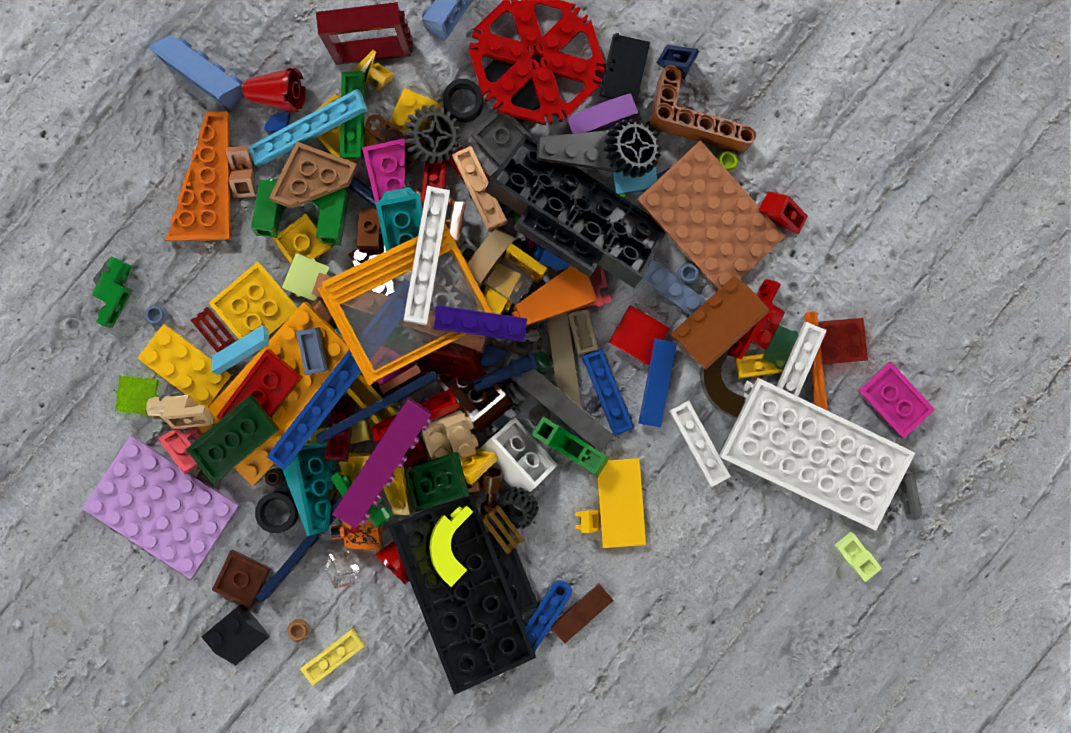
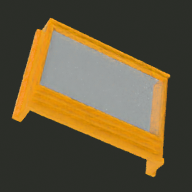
(372, 300)

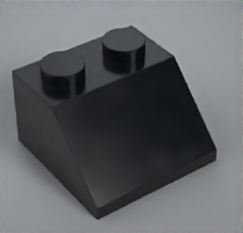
(236, 635)

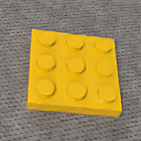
(253, 302)

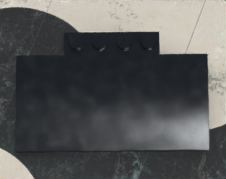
(575, 215)
(479, 617)

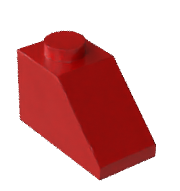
(783, 211)

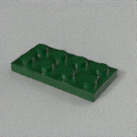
(232, 439)

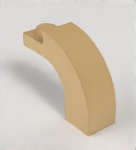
(489, 254)

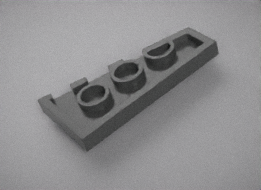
(576, 150)

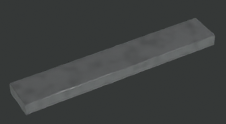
(563, 407)

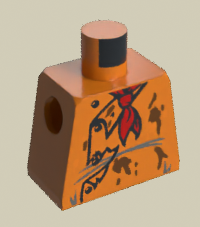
(362, 537)

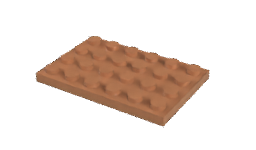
(710, 217)

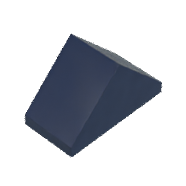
(678, 56)

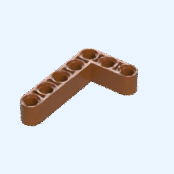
(693, 119)

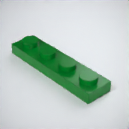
(353, 130)

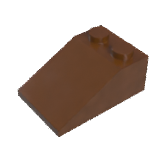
(481, 407)

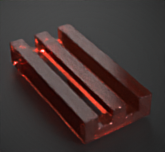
(201, 316)

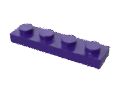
(479, 323)

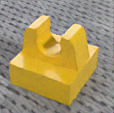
(381, 75)
(589, 521)

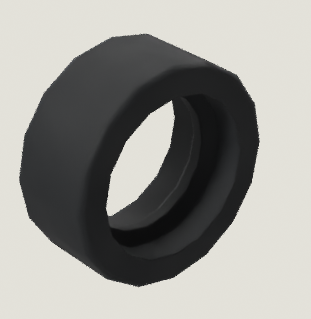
(463, 84)
(260, 512)

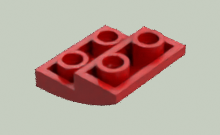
(637, 333)

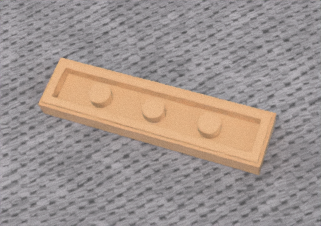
(476, 184)

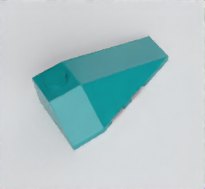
(311, 486)

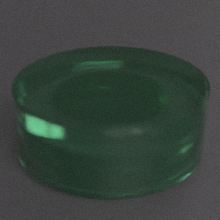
(543, 362)

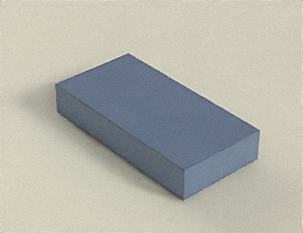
(312, 351)

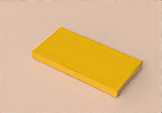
(621, 504)

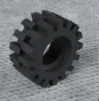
(521, 500)

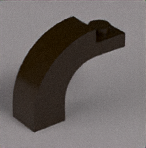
(716, 390)

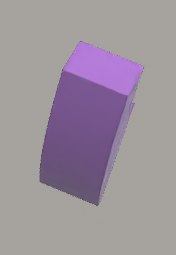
(603, 115)

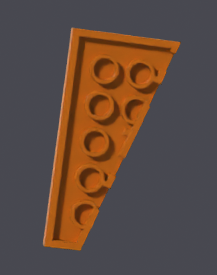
(206, 193)

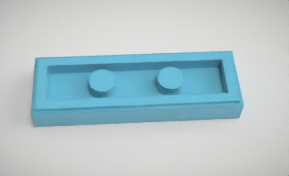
(240, 350)

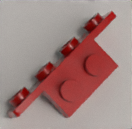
(763, 331)

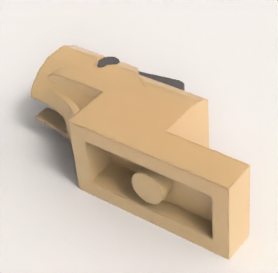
(179, 411)

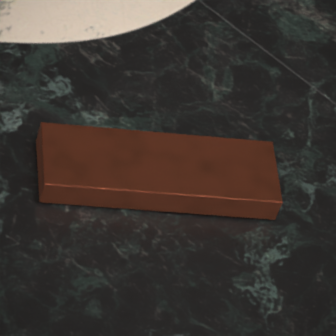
(581, 613)

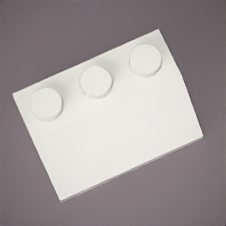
(519, 456)

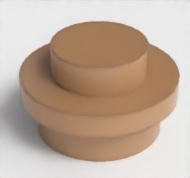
(298, 629)

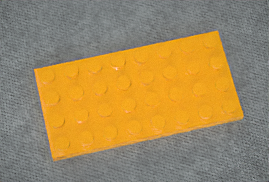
(286, 346)

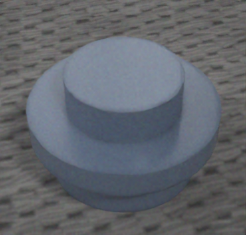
(688, 273)
(156, 315)

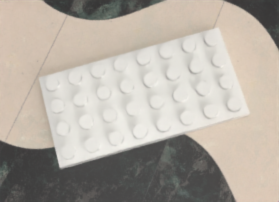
(816, 454)

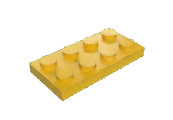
(184, 366)

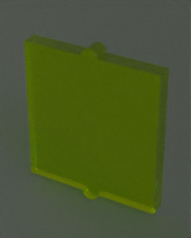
(134, 393)

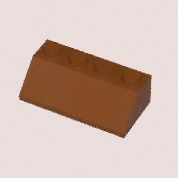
(719, 322)

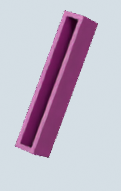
(382, 462)

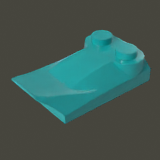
(399, 216)

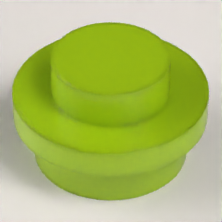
(728, 160)

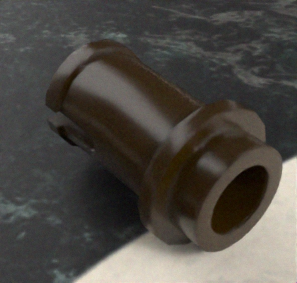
(270, 477)

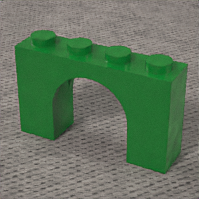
(331, 217)

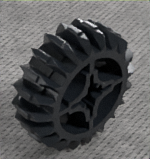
(627, 155)

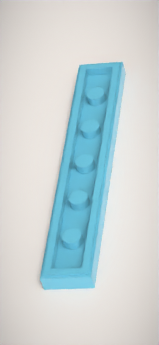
(308, 128)

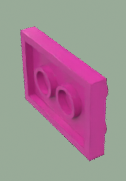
(896, 400)

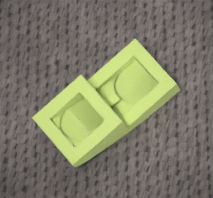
(857, 556)

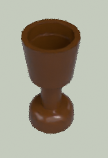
(491, 485)

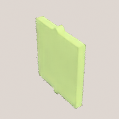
(303, 276)

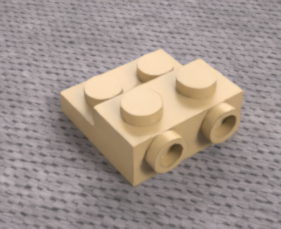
(449, 436)

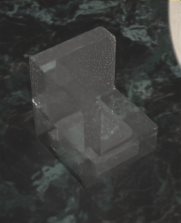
(342, 569)

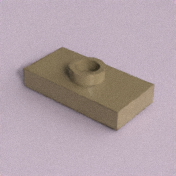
(583, 331)

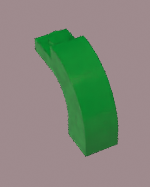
(570, 446)

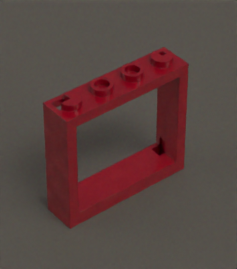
(365, 19)

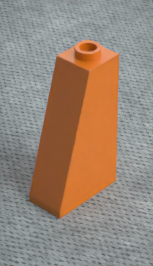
(558, 296)

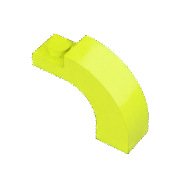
(440, 545)

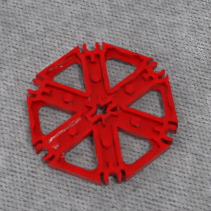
(542, 76)

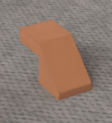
(242, 171)

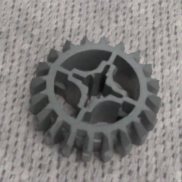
(431, 143)

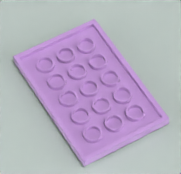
(161, 507)

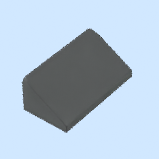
(910, 497)

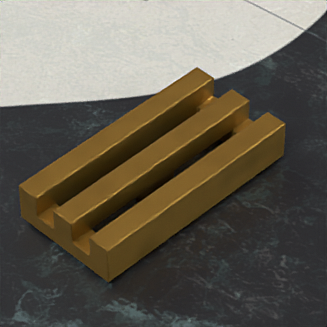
(513, 543)

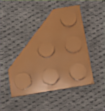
(311, 175)

